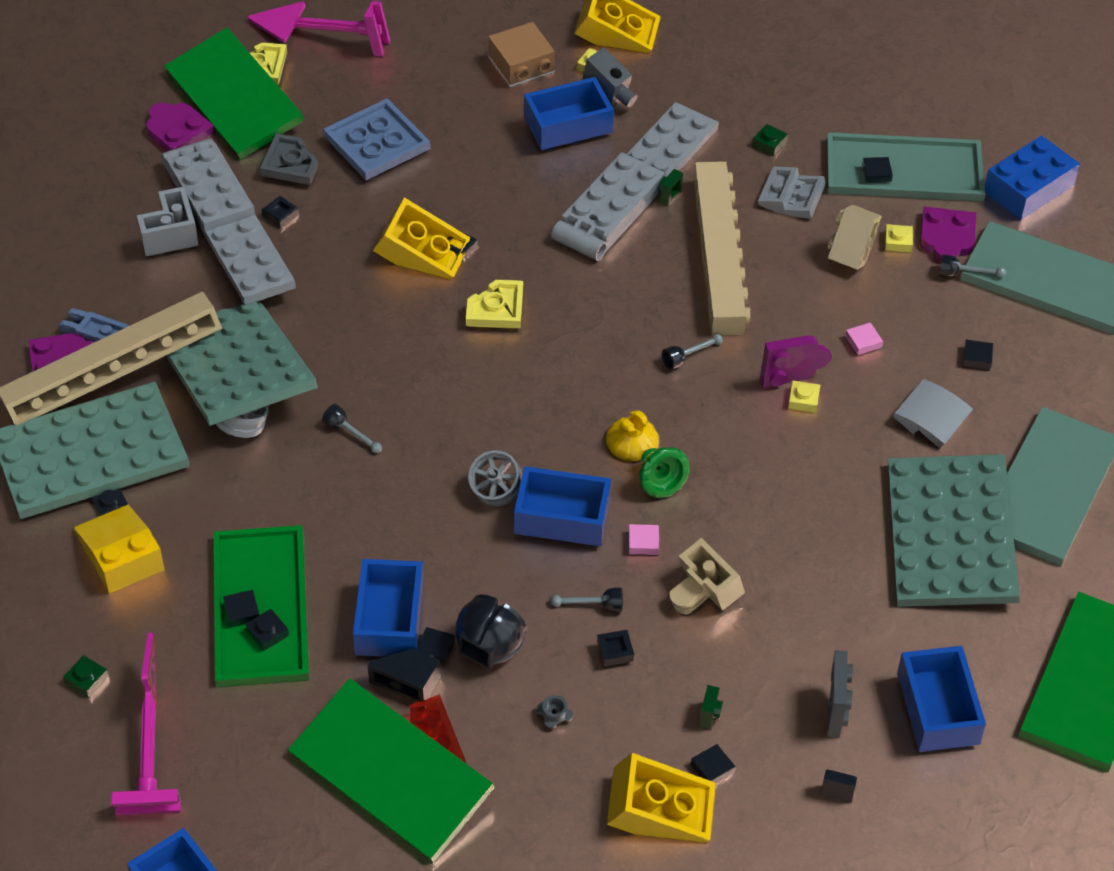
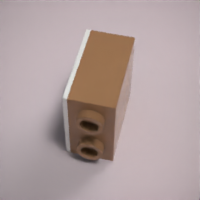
(521, 54)

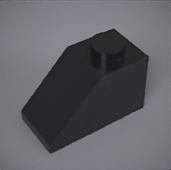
(406, 674)

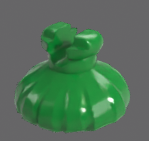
(663, 471)

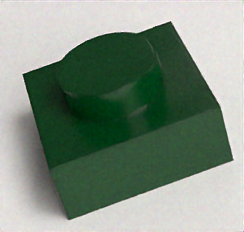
(770, 139)
(670, 187)
(85, 676)
(710, 708)

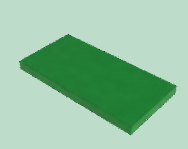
(234, 93)
(274, 568)
(1077, 689)
(391, 769)

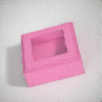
(864, 338)
(644, 539)

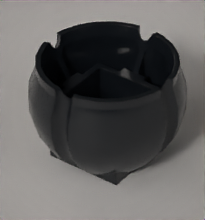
(489, 631)

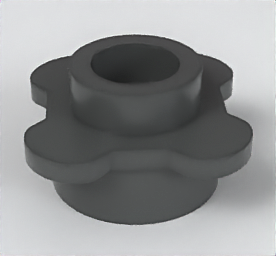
(554, 703)

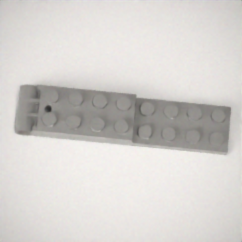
(632, 182)
(228, 221)

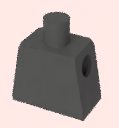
(611, 76)

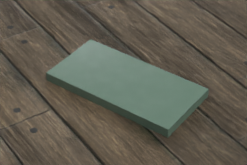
(919, 166)
(1045, 276)
(1056, 482)

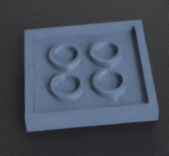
(376, 139)

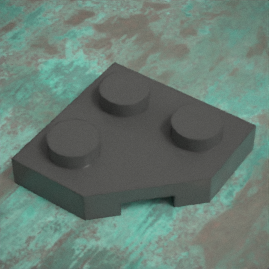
(289, 160)
(840, 698)

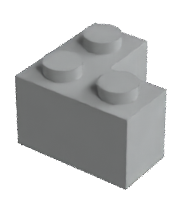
(171, 226)

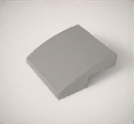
(791, 193)
(932, 412)

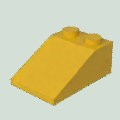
(618, 24)
(420, 241)
(120, 548)
(660, 801)

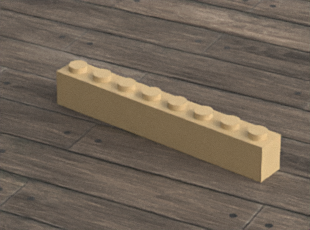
(719, 249)
(109, 358)

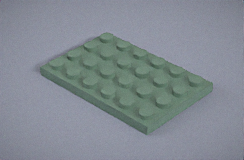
(241, 365)
(89, 450)
(952, 531)

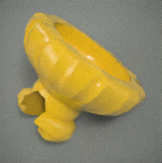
(631, 437)

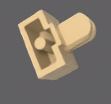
(854, 236)
(707, 578)

